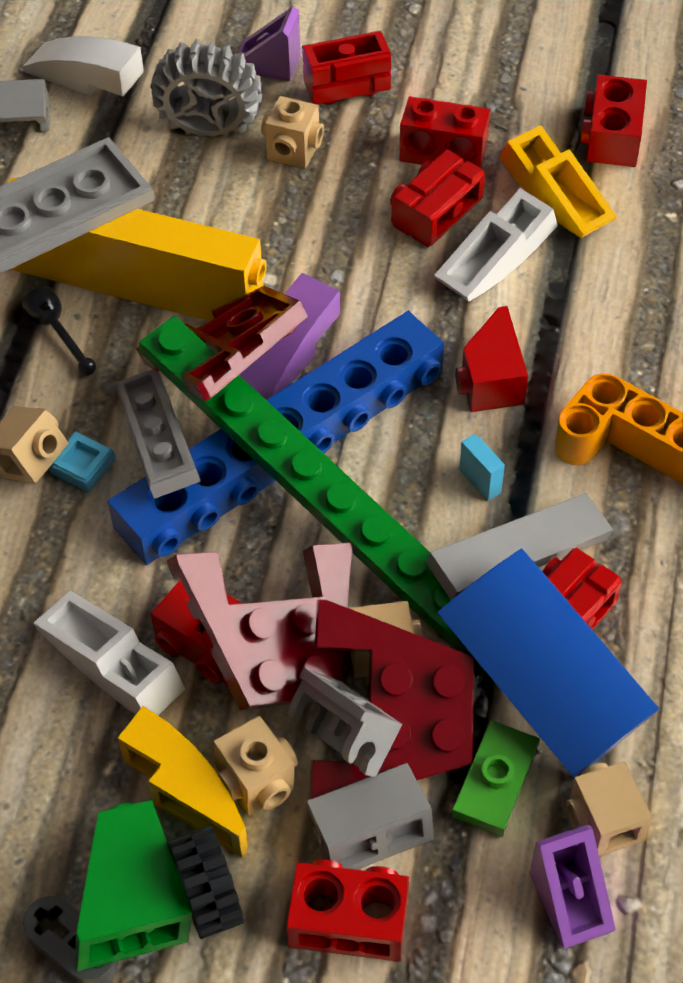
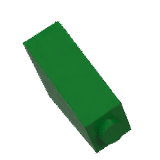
(130, 891)

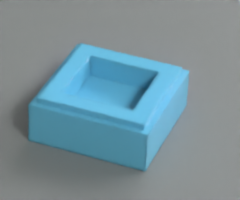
(82, 462)
(481, 467)

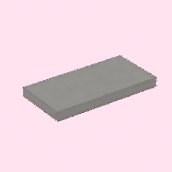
(67, 201)

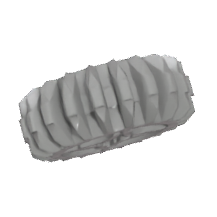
(210, 80)

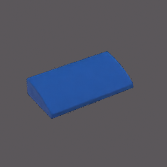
(548, 662)

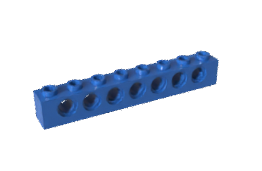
(320, 405)

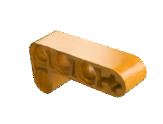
(625, 417)

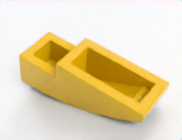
(556, 181)
(182, 779)

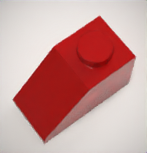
(493, 366)

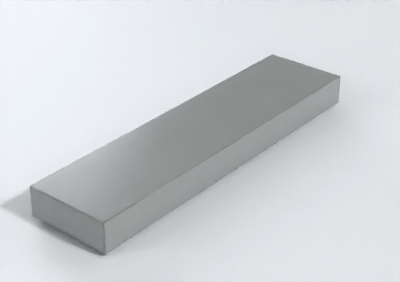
(156, 433)
(540, 534)

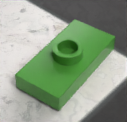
(496, 778)

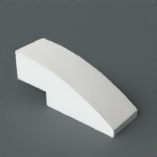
(87, 64)
(498, 245)
(110, 654)

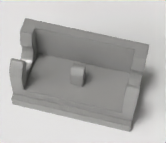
(25, 102)
(345, 721)
(372, 818)

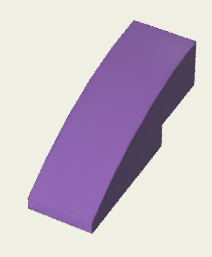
(290, 355)

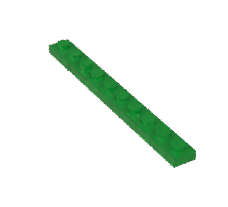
(308, 477)

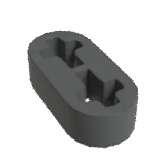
(59, 951)

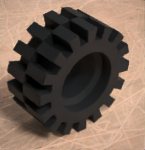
(206, 881)

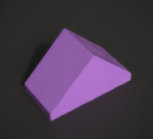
(275, 46)
(572, 886)

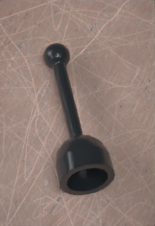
(45, 309)

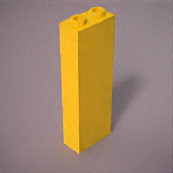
(157, 263)

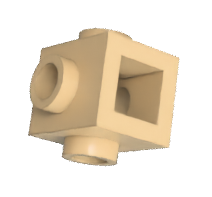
(292, 132)
(255, 766)

